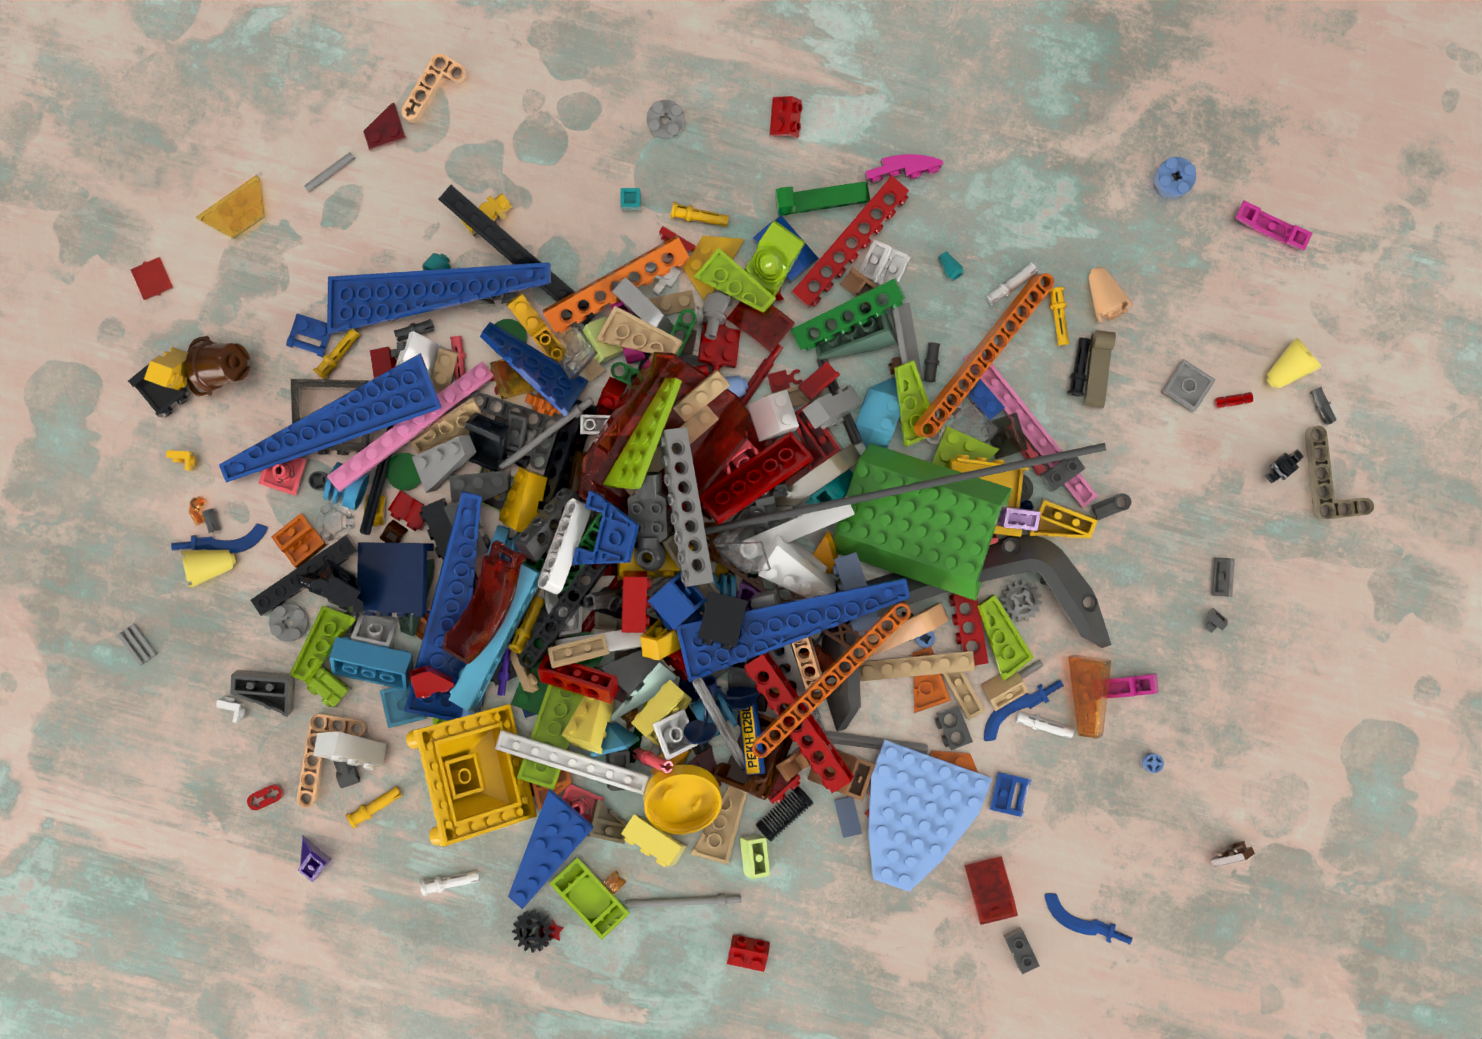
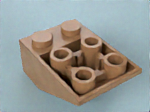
(861, 769)

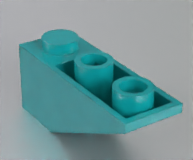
(833, 490)

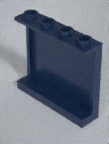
(393, 578)

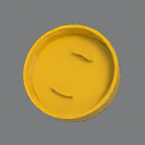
(682, 799)

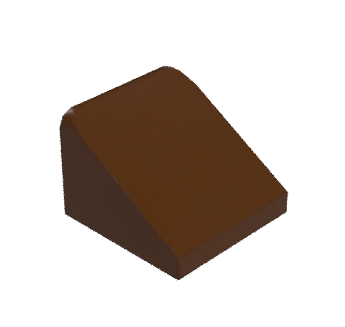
(393, 532)

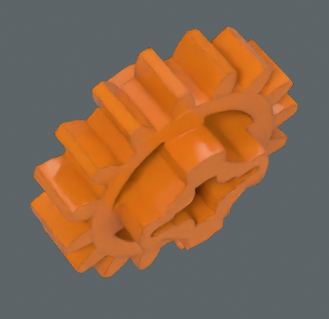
(540, 404)

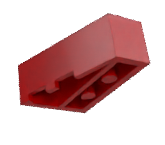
(818, 441)
(635, 601)

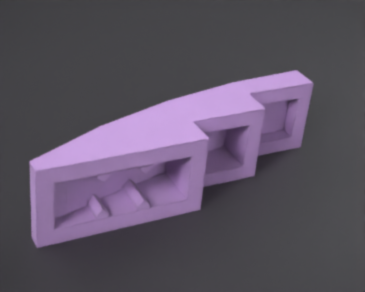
(1018, 518)

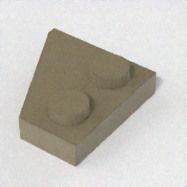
(606, 824)

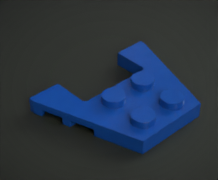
(614, 538)

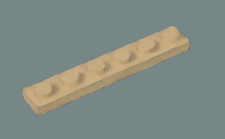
(695, 426)
(917, 666)

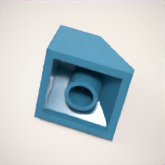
(617, 739)

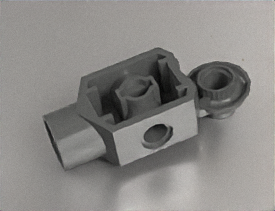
(653, 514)

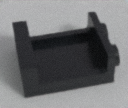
(159, 397)
(489, 441)
(722, 620)

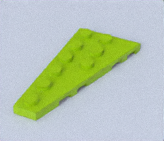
(957, 443)
(637, 454)

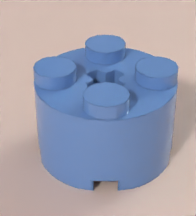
(1184, 172)

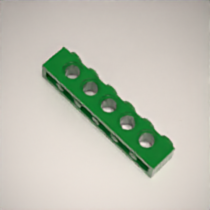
(802, 332)

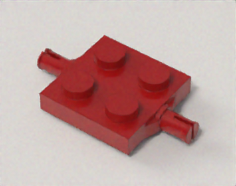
(722, 350)

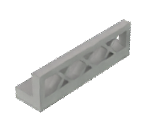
(905, 335)

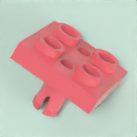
(290, 484)
(574, 793)

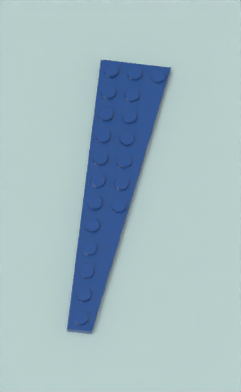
(382, 297)
(380, 403)
(449, 603)
(785, 623)

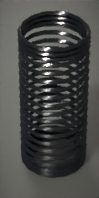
(807, 802)

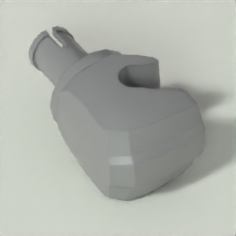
(713, 310)

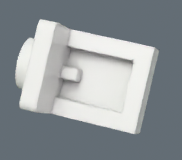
(230, 704)

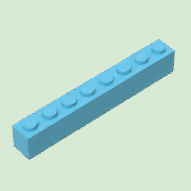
(477, 675)

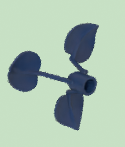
(737, 697)

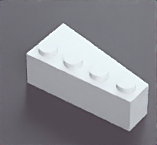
(795, 571)

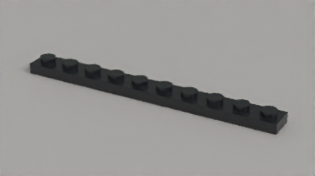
(504, 242)

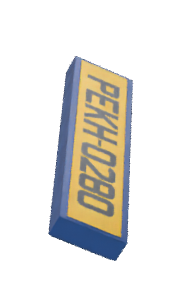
(749, 732)

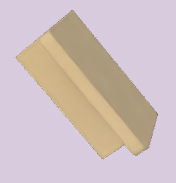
(1004, 691)

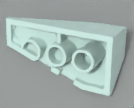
(646, 689)

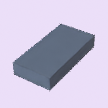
(848, 816)

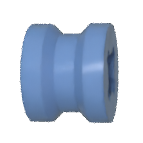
(922, 640)
(1156, 764)

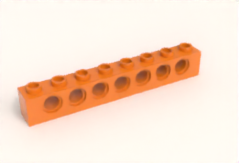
(587, 293)

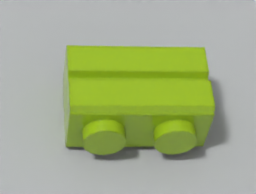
(328, 687)

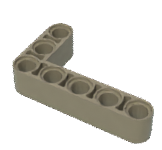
(820, 476)
(1327, 482)

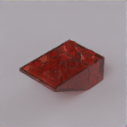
(765, 328)
(990, 890)

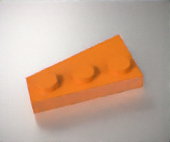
(929, 689)

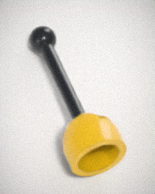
(720, 569)

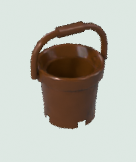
(214, 365)

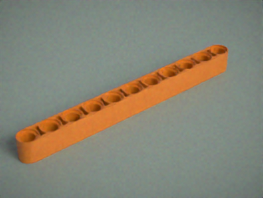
(992, 352)
(827, 688)

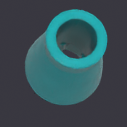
(951, 267)

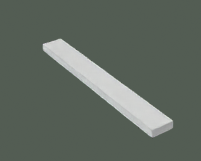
(572, 762)

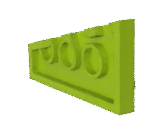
(732, 280)

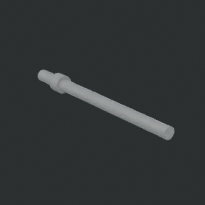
(576, 411)
(720, 899)

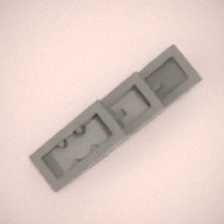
(641, 305)

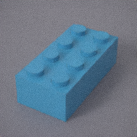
(371, 663)

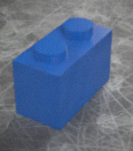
(985, 400)

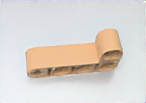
(431, 89)

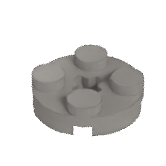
(658, 110)
(295, 631)

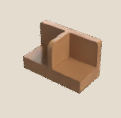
(857, 284)
(793, 764)

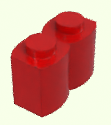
(408, 509)

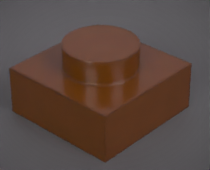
(894, 363)

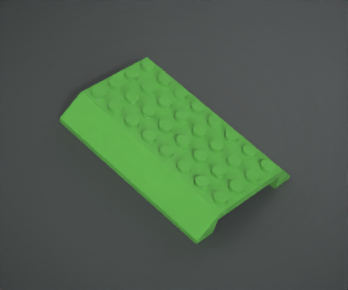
(921, 534)

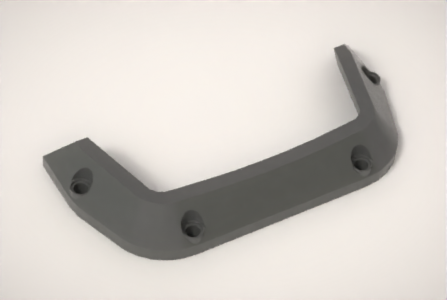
(1029, 554)

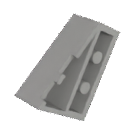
(830, 409)
(442, 461)

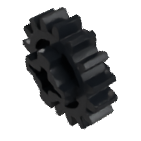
(1284, 466)
(527, 925)

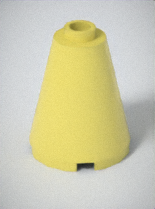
(1292, 365)
(206, 564)

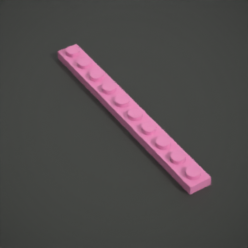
(408, 429)
(1033, 430)

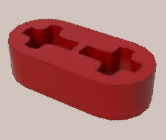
(267, 801)

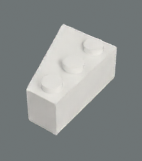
(350, 749)

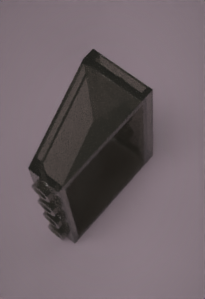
(298, 385)

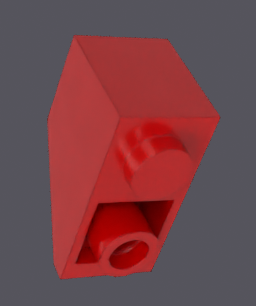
(610, 396)
(429, 680)

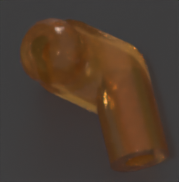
(194, 508)

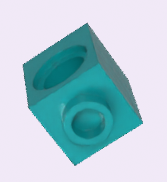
(630, 199)

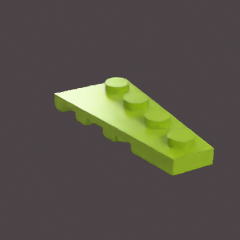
(912, 400)
(320, 642)
(1006, 642)

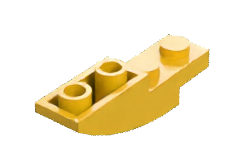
(536, 327)

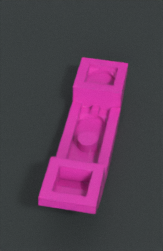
(1272, 226)

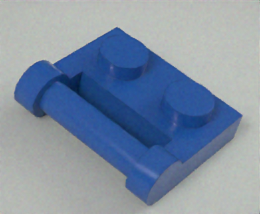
(310, 328)
(1004, 792)

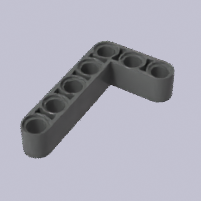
(540, 425)

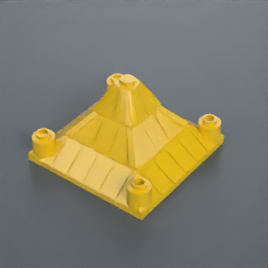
(468, 779)

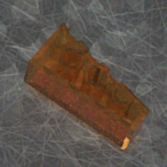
(1090, 692)

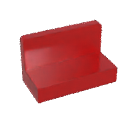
(818, 381)

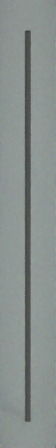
(903, 489)

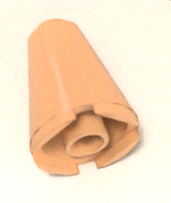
(1107, 295)

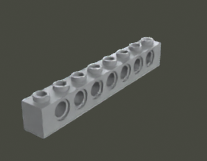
(693, 514)
(788, 656)

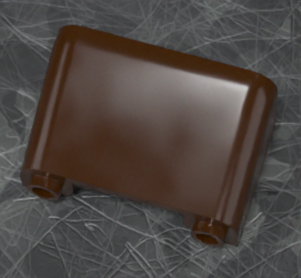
(759, 784)

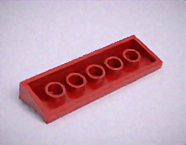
(755, 478)

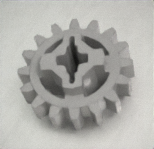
(1025, 593)

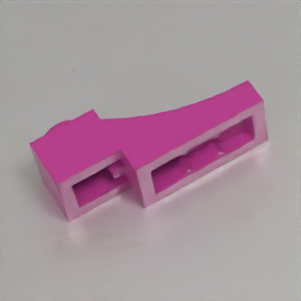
(1133, 685)

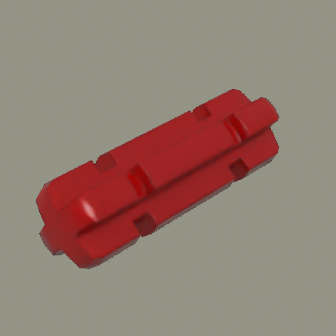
(1234, 400)

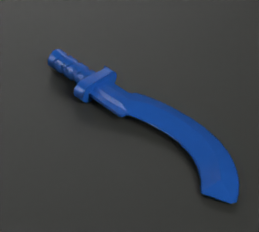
(234, 546)
(1022, 702)
(1080, 925)

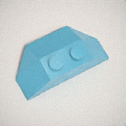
(879, 414)

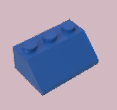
(805, 258)

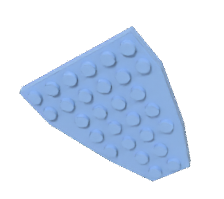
(918, 812)

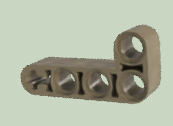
(1098, 368)

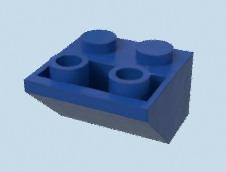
(677, 602)

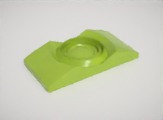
(774, 257)
(589, 898)

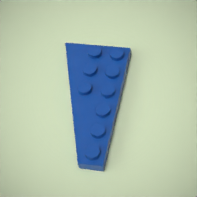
(536, 368)
(552, 841)

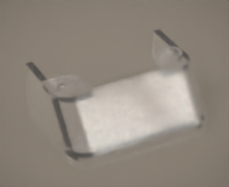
(745, 555)

